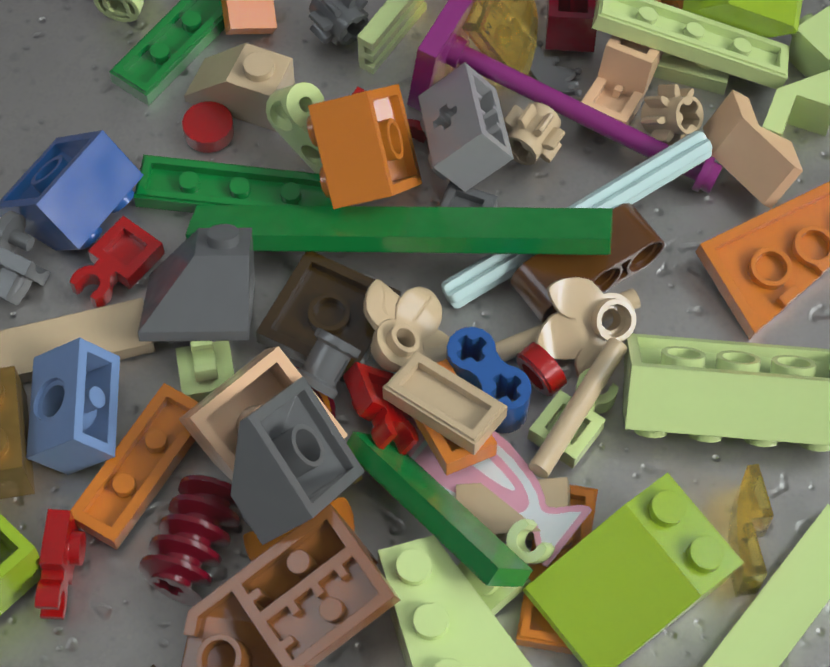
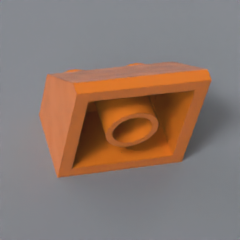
(364, 146)

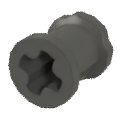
(327, 362)

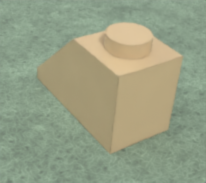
(242, 81)

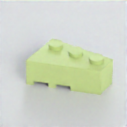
(440, 612)

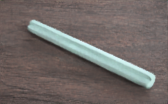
(624, 189)

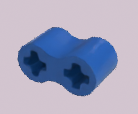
(475, 360)

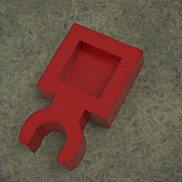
(118, 256)
(389, 422)
(60, 551)

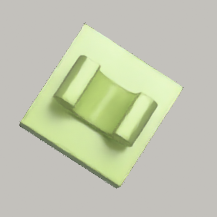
(204, 367)

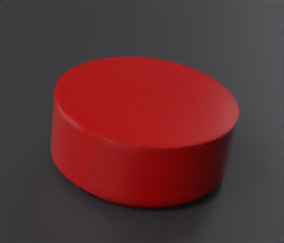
(208, 127)
(541, 369)

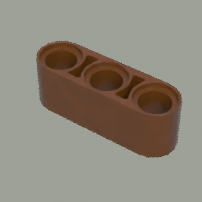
(632, 249)

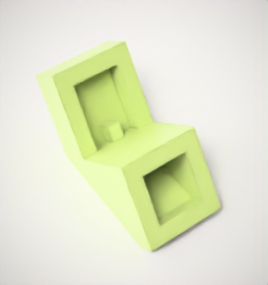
(801, 105)

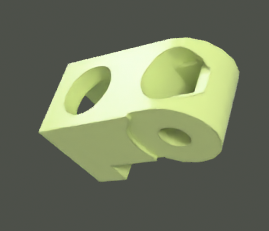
(288, 115)

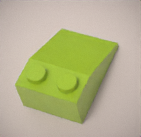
(633, 576)

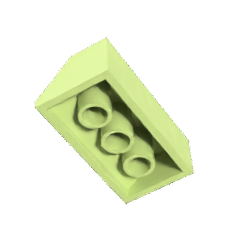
(727, 391)

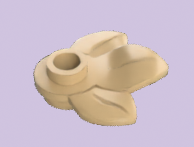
(404, 325)
(577, 325)

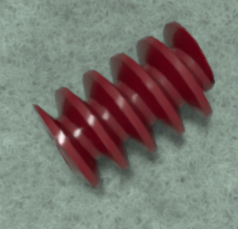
(187, 538)

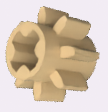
(671, 113)
(533, 133)

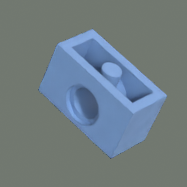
(73, 407)

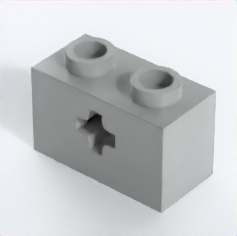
(464, 128)

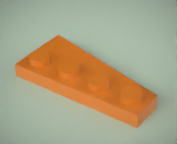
(771, 258)

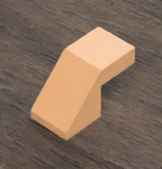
(623, 79)
(751, 153)

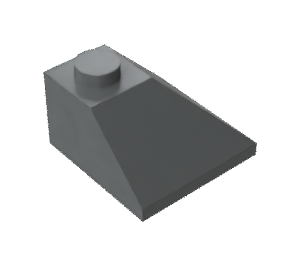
(202, 289)
(289, 462)

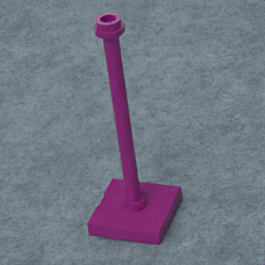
(448, 47)

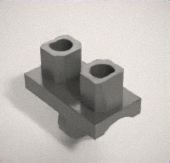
(16, 271)

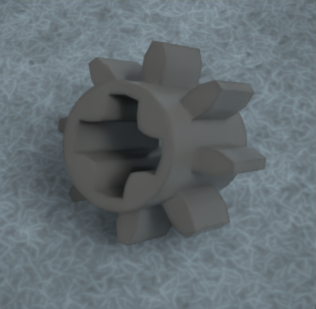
(338, 20)

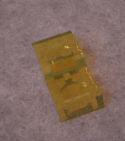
(748, 521)

